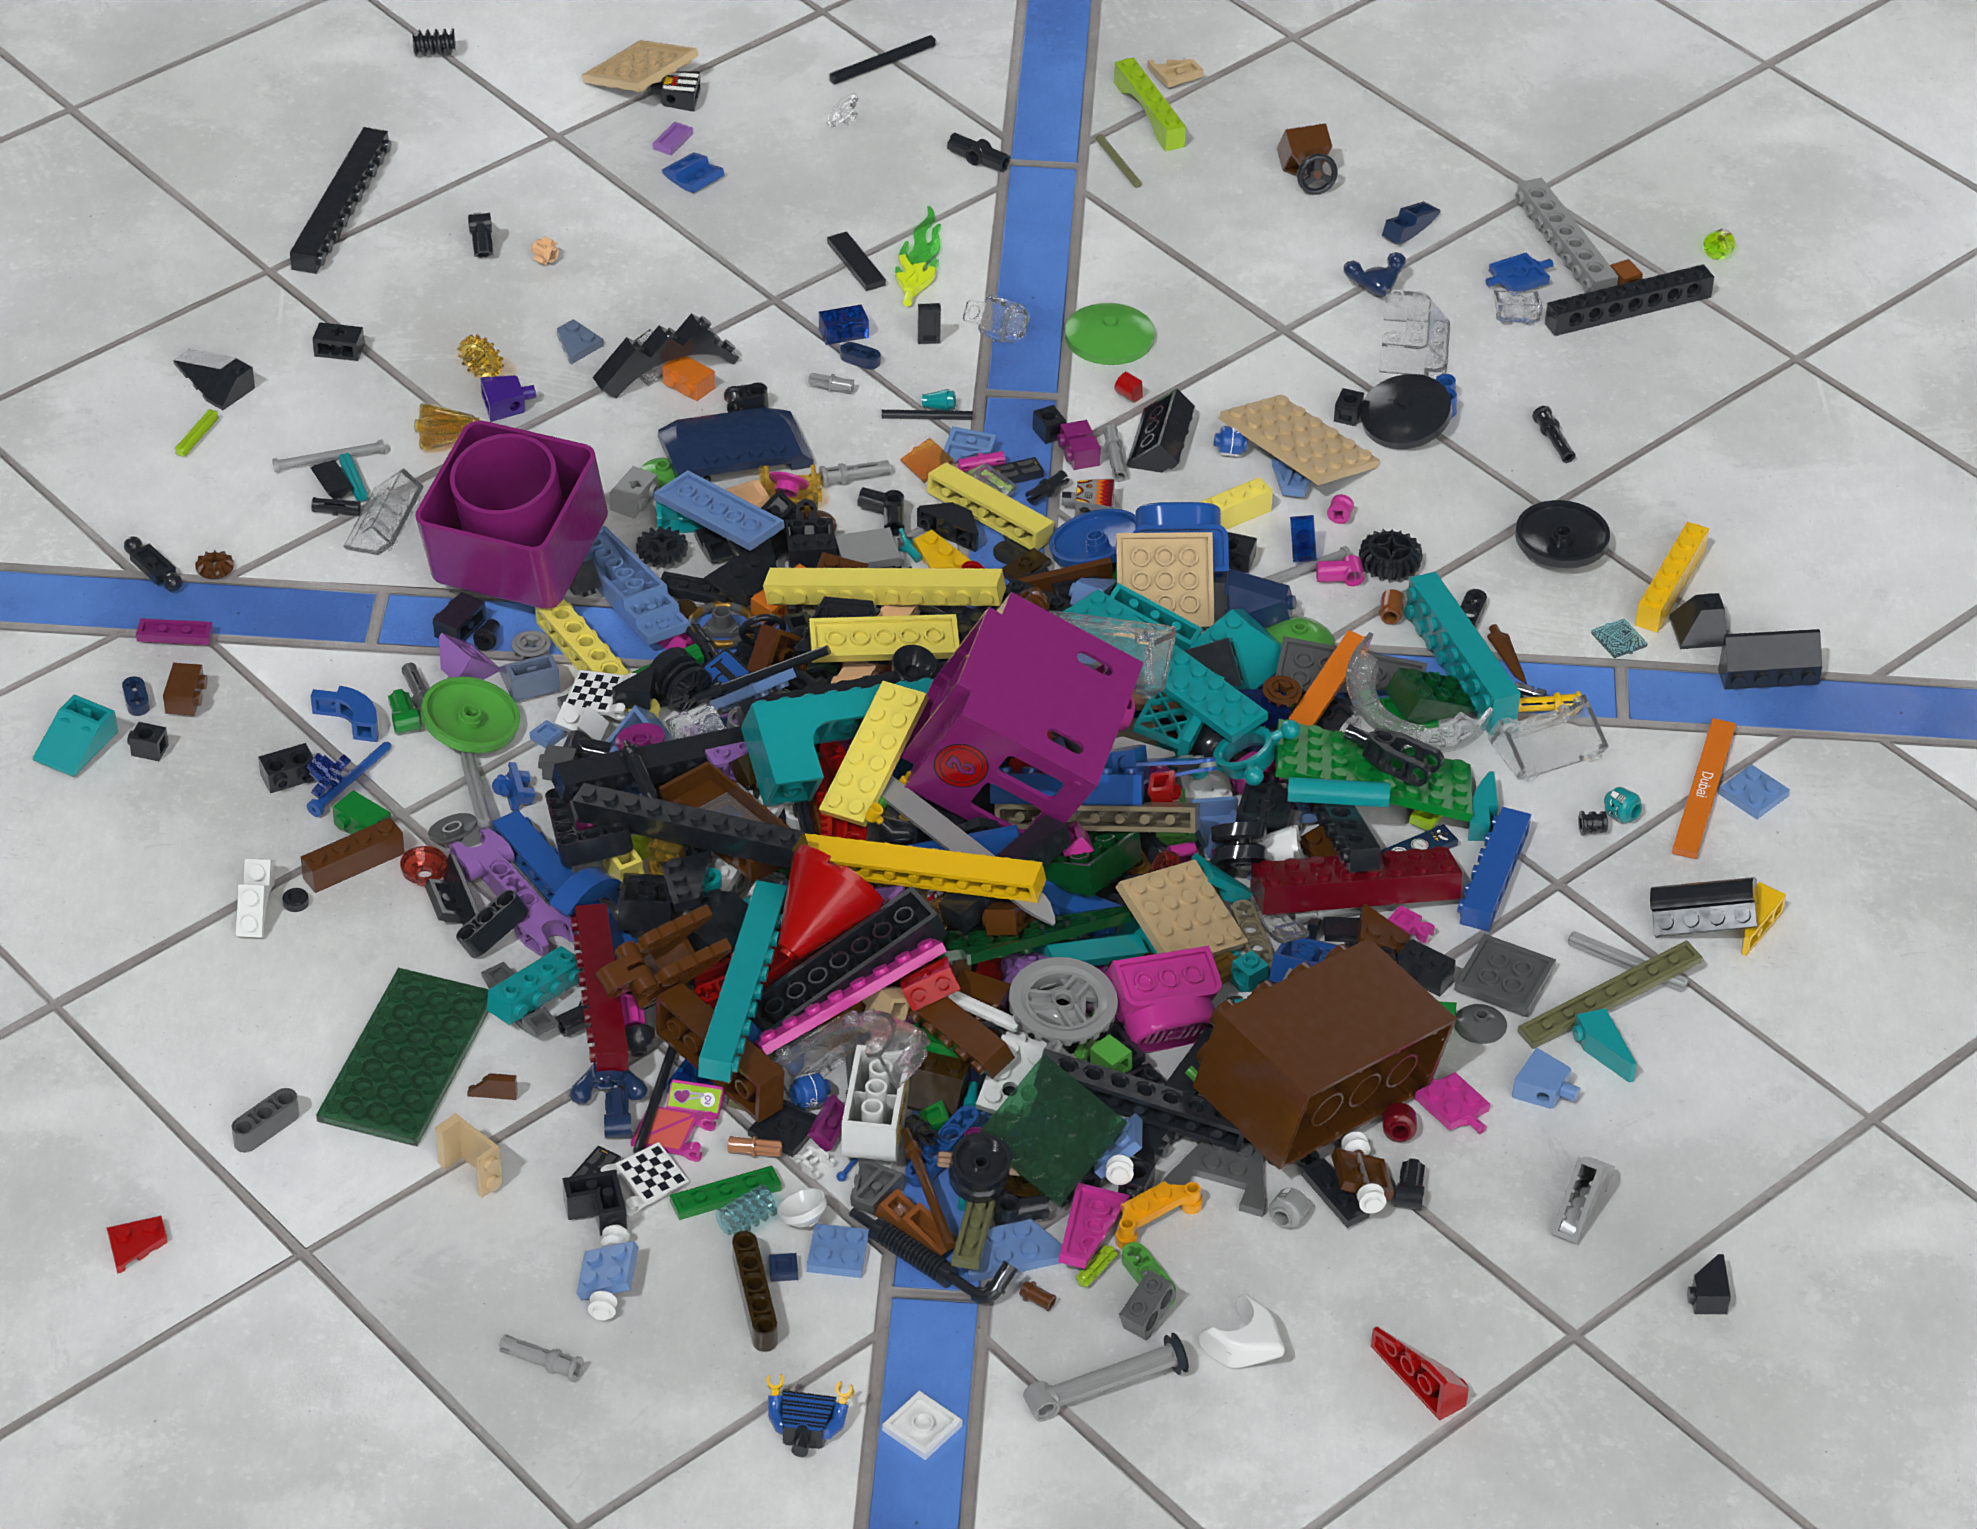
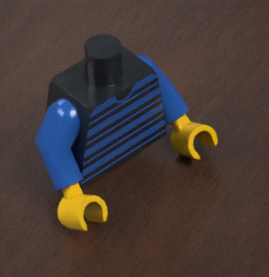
(806, 1418)

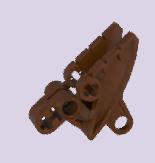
(661, 959)

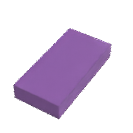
(672, 138)

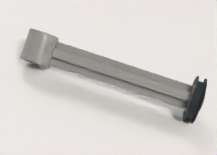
(1046, 1399)

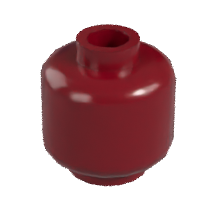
(1399, 1122)

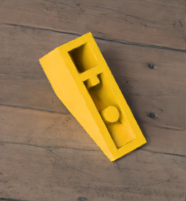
(1768, 910)

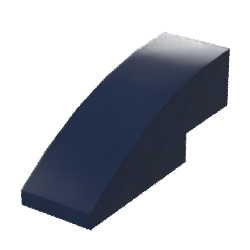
(1409, 222)

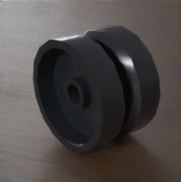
(1239, 844)
(979, 1168)

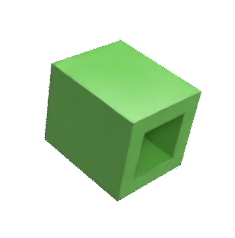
(1111, 1054)

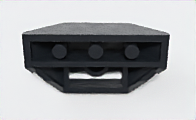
(784, 509)

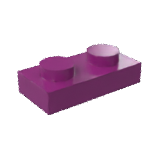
(828, 1123)

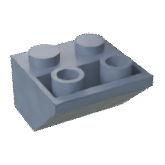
(531, 677)

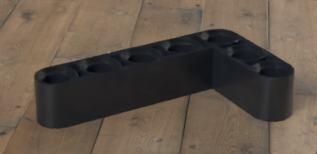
(588, 844)

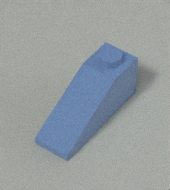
(1086, 586)

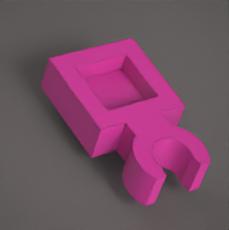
(1412, 924)

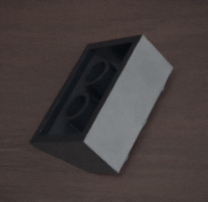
(726, 921)

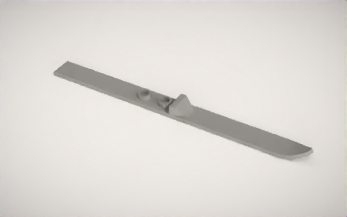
(950, 836)

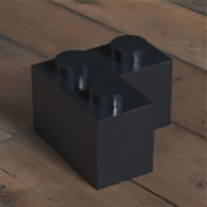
(595, 1195)

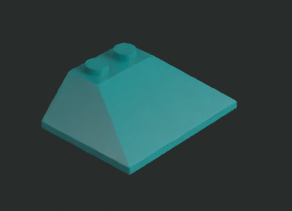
(1255, 646)

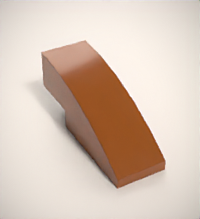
(913, 1220)

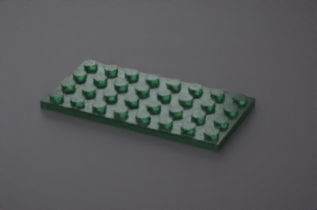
(406, 1057)

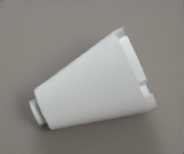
(1282, 845)

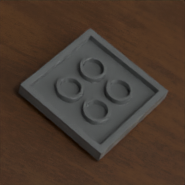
(1505, 974)

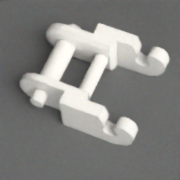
(818, 1155)

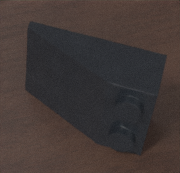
(643, 903)

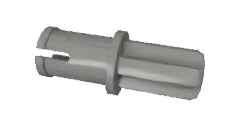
(831, 382)

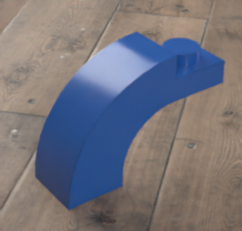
(351, 706)

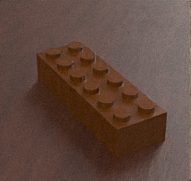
(684, 1023)

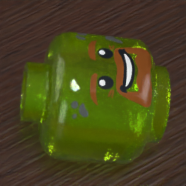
(1719, 244)

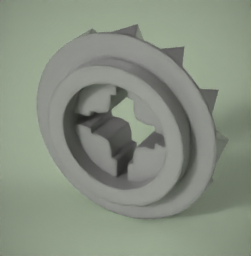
(532, 638)

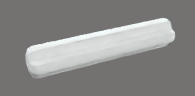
(985, 1011)

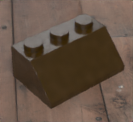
(939, 1079)

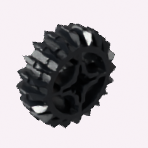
(1390, 555)

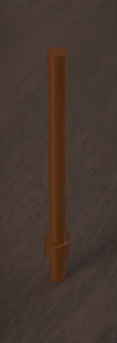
(914, 1152)

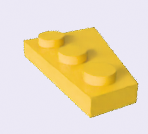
(938, 552)

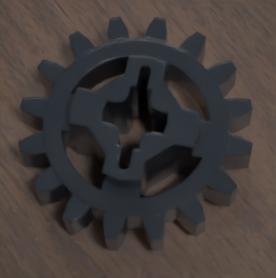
(661, 546)

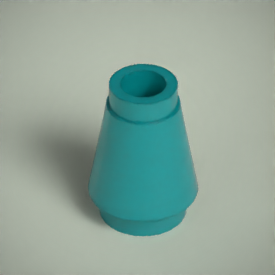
(939, 400)

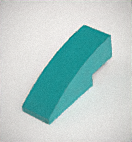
(1484, 808)

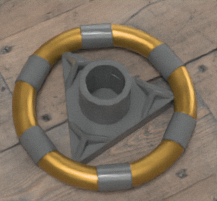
(721, 623)

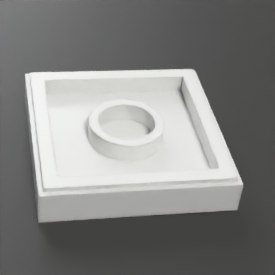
(922, 1425)

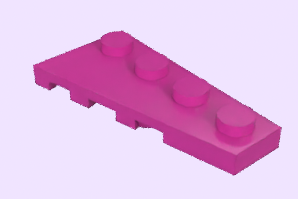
(1089, 1222)

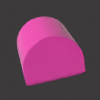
(1184, 850)

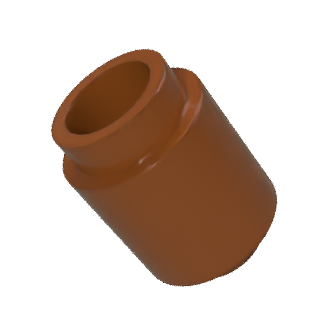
(1391, 606)

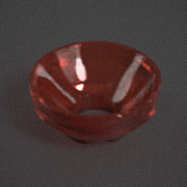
(423, 859)

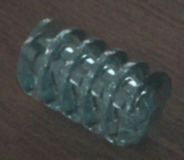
(746, 1211)

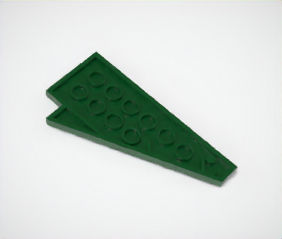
(979, 947)

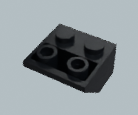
(807, 541)

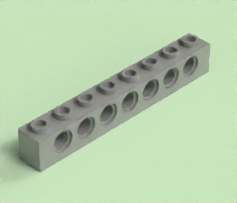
(1565, 235)

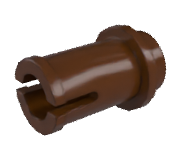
(1037, 1295)

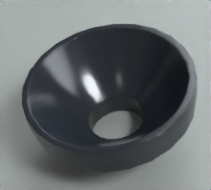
(915, 658)

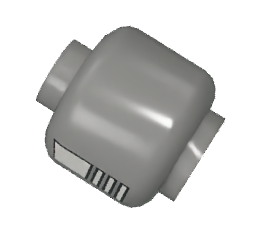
(1288, 1208)

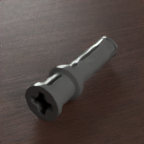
(415, 684)

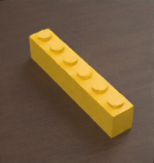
(1672, 577)

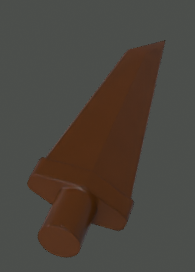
(1504, 647)

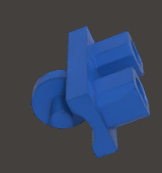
(515, 787)

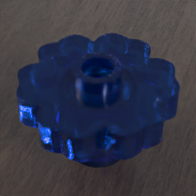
(326, 772)

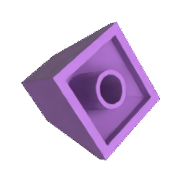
(463, 659)

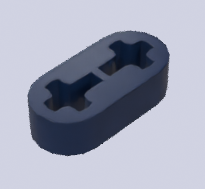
(860, 355)
(134, 696)

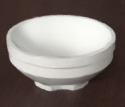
(803, 1208)

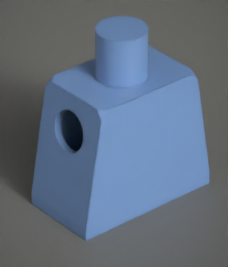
(1544, 1081)

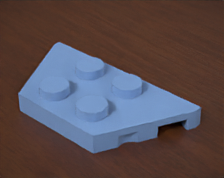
(1019, 1244)

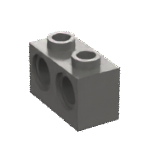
(1147, 1305)

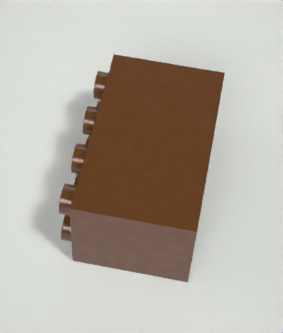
(1321, 1038)

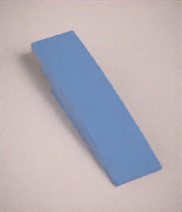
(635, 590)

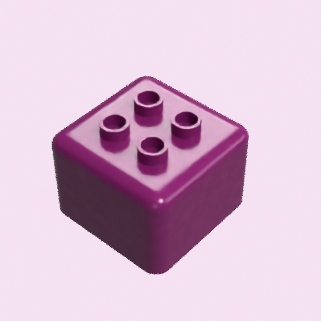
(512, 514)

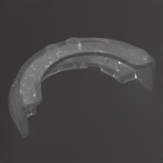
(1361, 688)
(888, 1038)

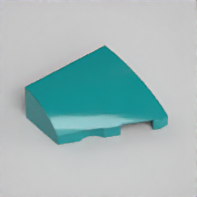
(1228, 887)

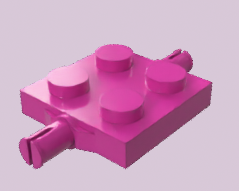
(1454, 1103)

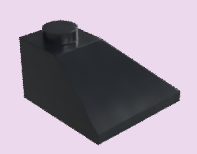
(1700, 622)

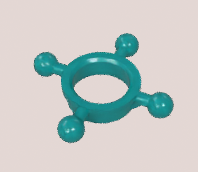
(1252, 768)

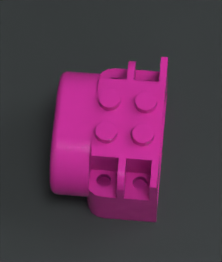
(1165, 996)

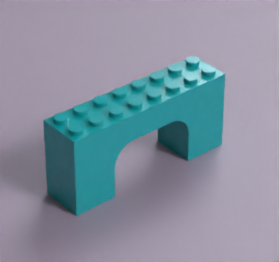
(784, 733)

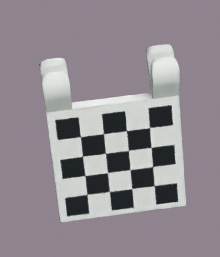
(595, 690)
(649, 1175)

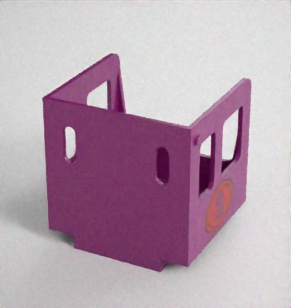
(1001, 697)

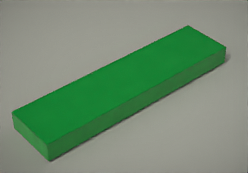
(719, 1193)

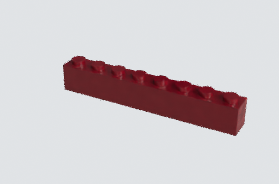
(602, 1012)

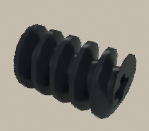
(434, 42)

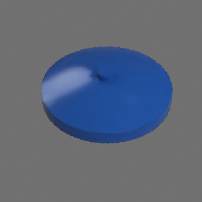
(1090, 536)

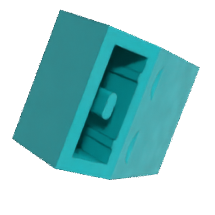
(76, 735)

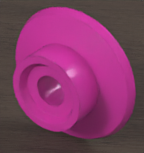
(788, 483)

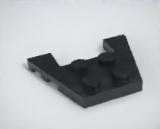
(838, 607)

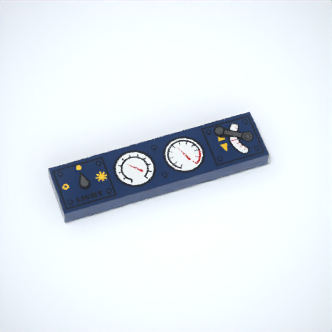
(1432, 838)

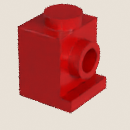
(1163, 787)

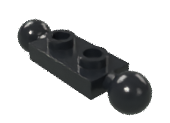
(153, 563)

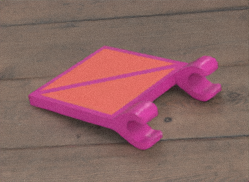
(673, 1129)

